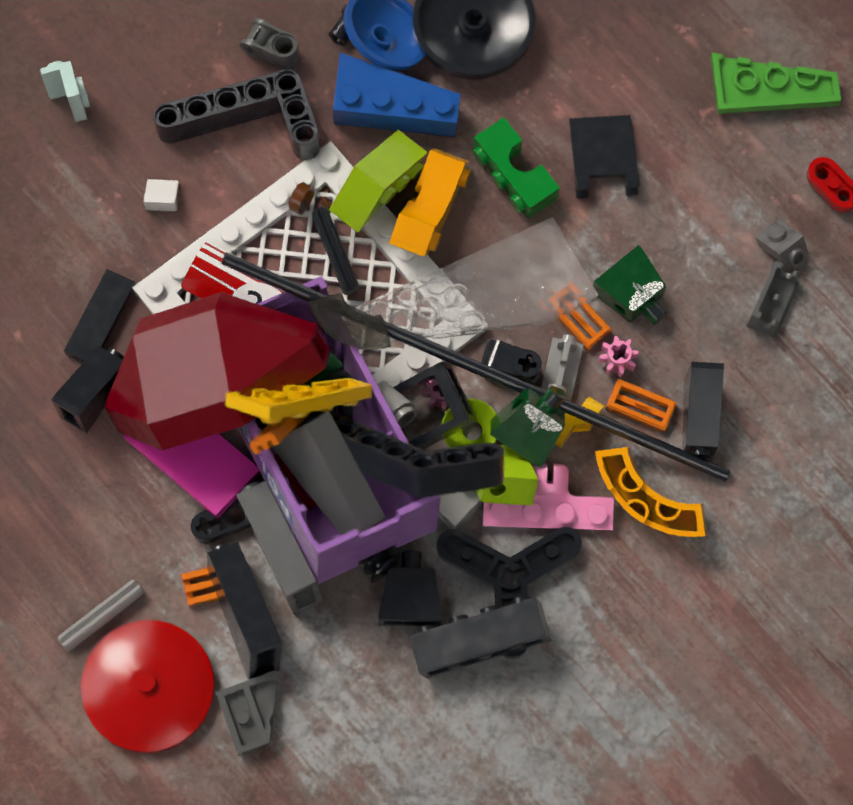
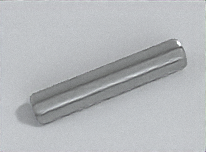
(100, 615)

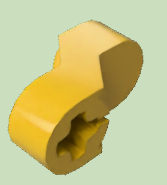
(574, 424)

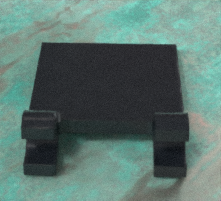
(603, 149)

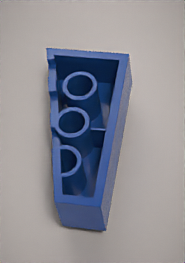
(391, 101)

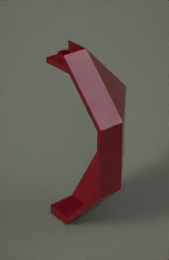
(197, 352)

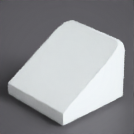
(161, 195)

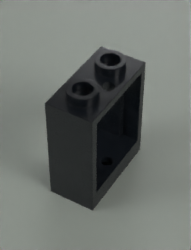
(454, 397)

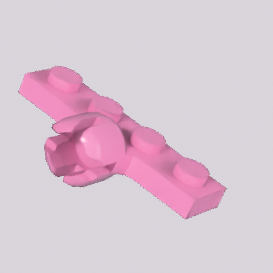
(553, 506)

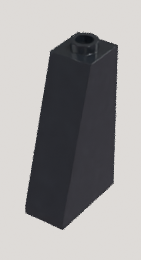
(244, 610)

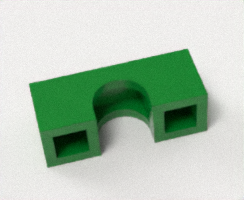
(527, 190)

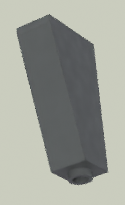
(330, 474)
(279, 546)

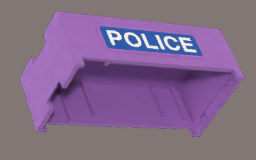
(318, 539)

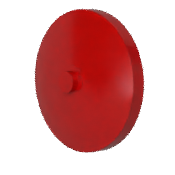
(147, 686)

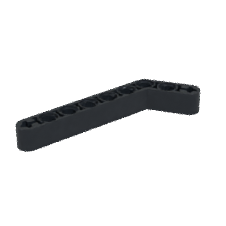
(417, 470)

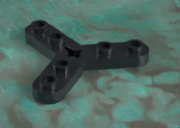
(489, 564)

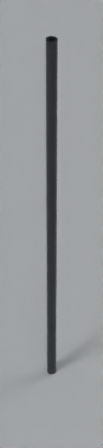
(488, 372)

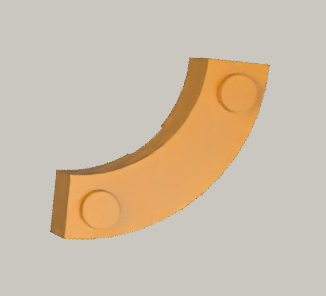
(424, 216)
(645, 503)

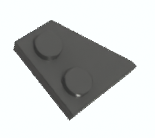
(250, 711)

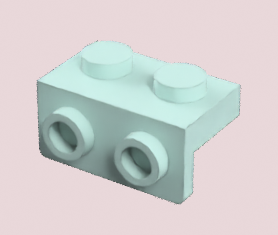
(61, 81)

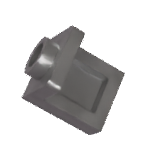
(784, 245)

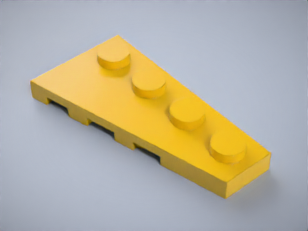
(300, 399)

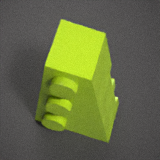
(378, 179)

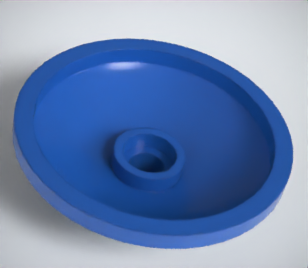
(383, 32)

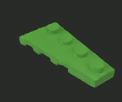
(765, 87)

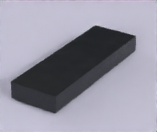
(100, 315)

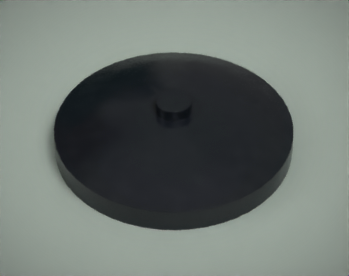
(474, 35)

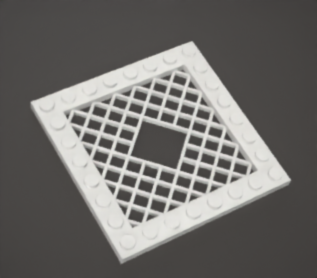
(330, 168)

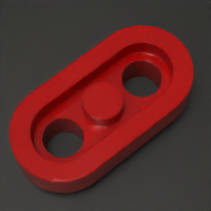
(835, 184)

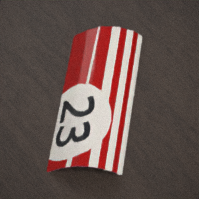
(209, 276)

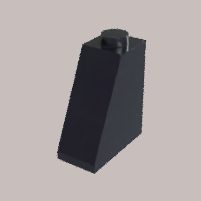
(88, 388)
(702, 408)

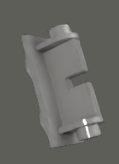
(563, 365)

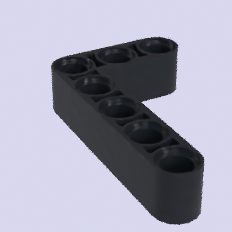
(244, 110)

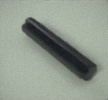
(335, 251)

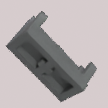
(774, 300)

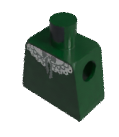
(632, 287)
(531, 424)

